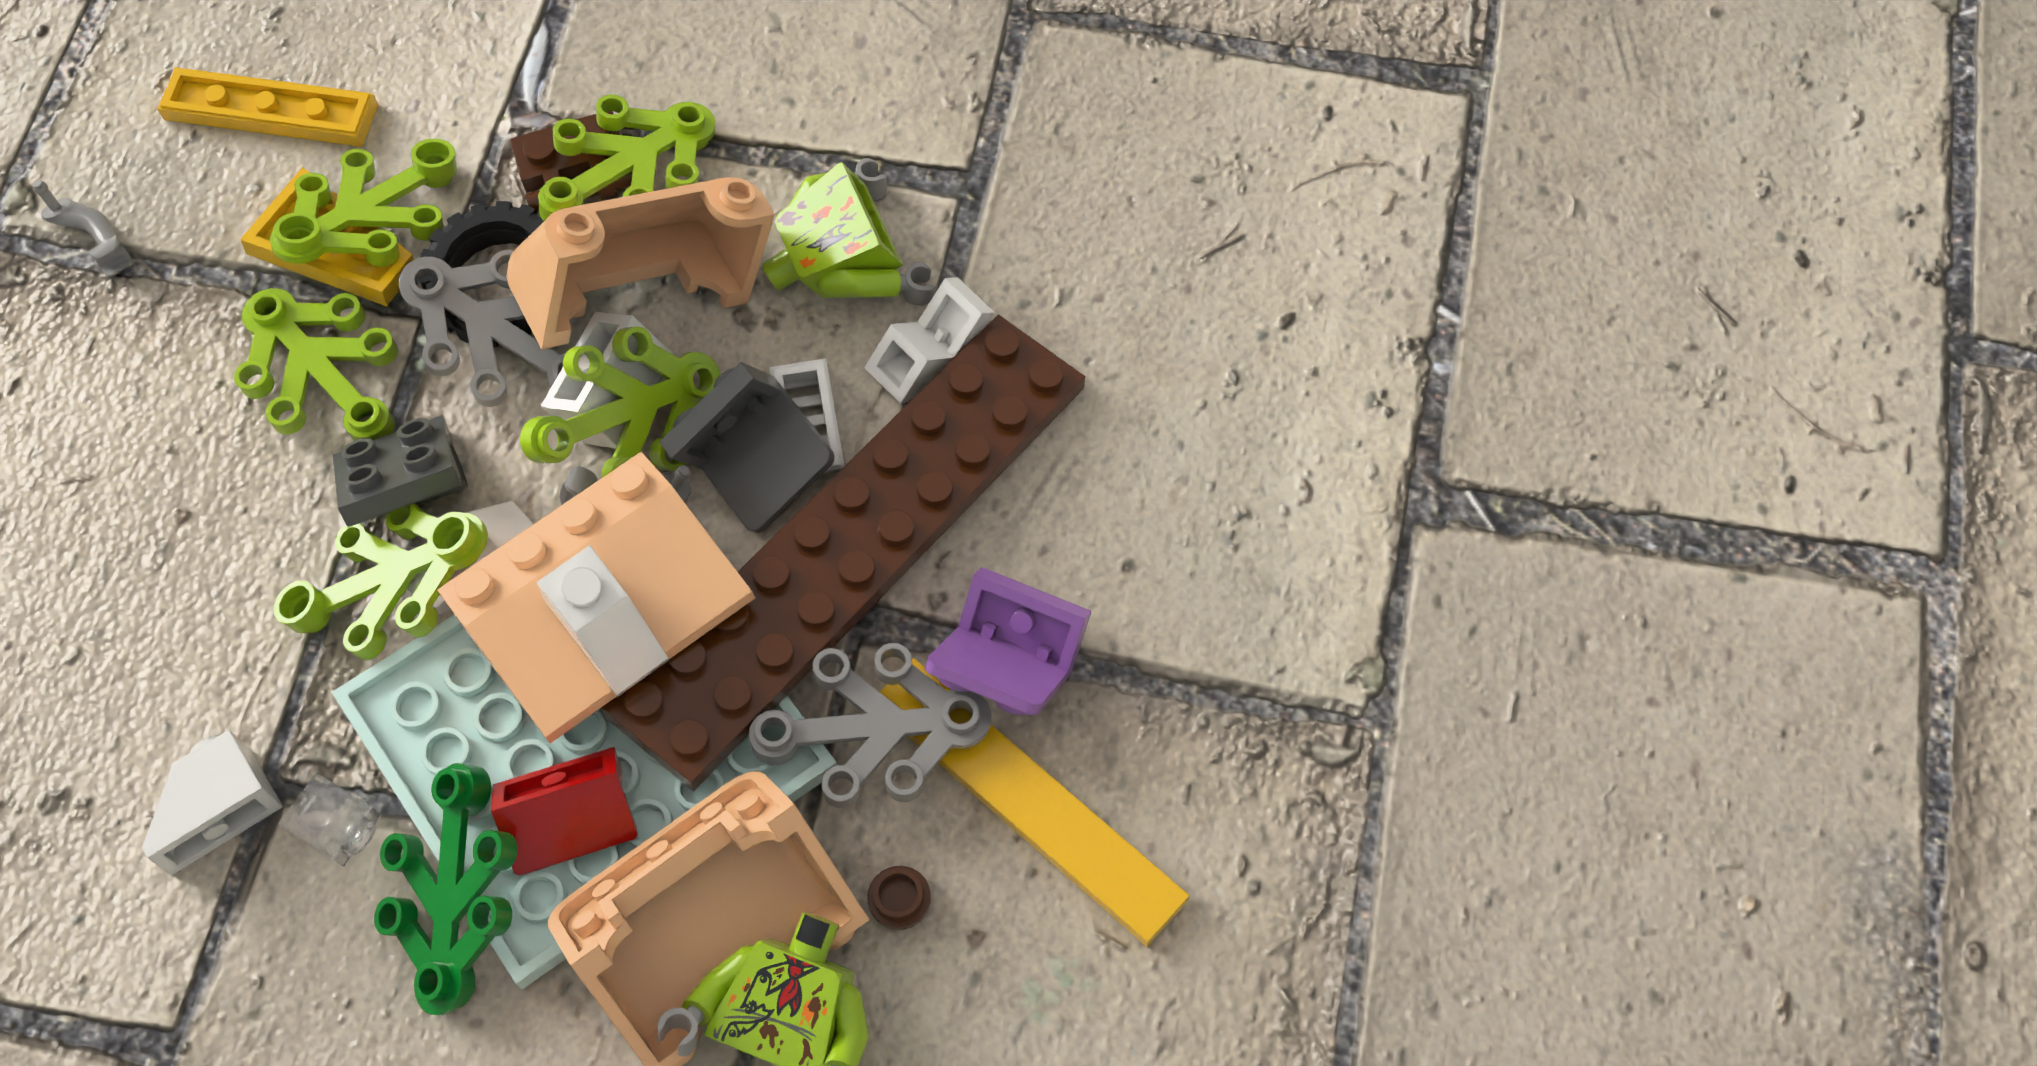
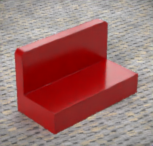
(564, 810)

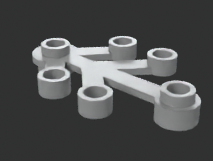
(483, 321)
(881, 725)

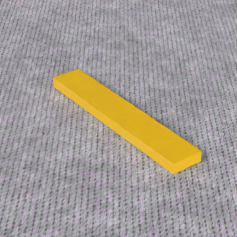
(1058, 826)

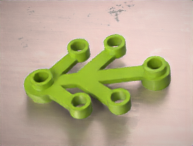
(682, 126)
(304, 237)
(313, 357)
(635, 404)
(452, 545)

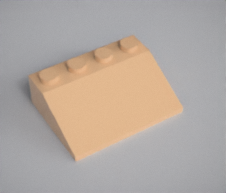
(650, 548)

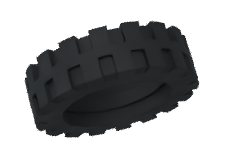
(474, 233)

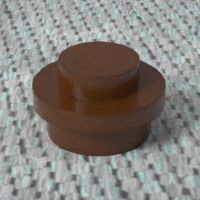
(899, 897)

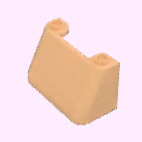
(700, 231)
(692, 897)

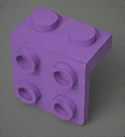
(1011, 644)

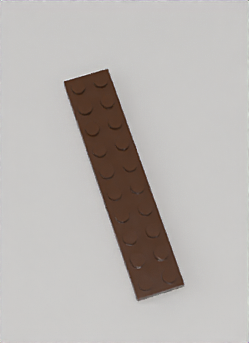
(848, 548)

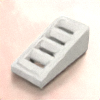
(808, 375)

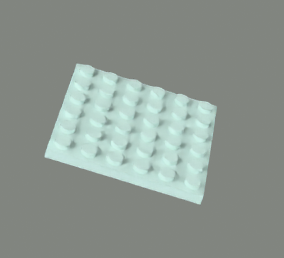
(449, 706)

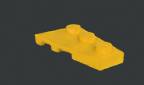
(340, 270)

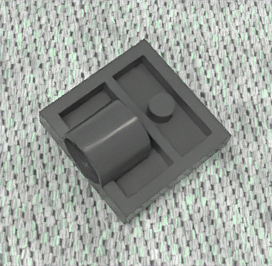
(397, 470)

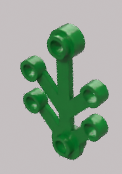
(445, 964)

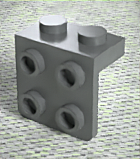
(751, 445)

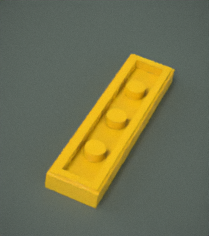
(268, 106)

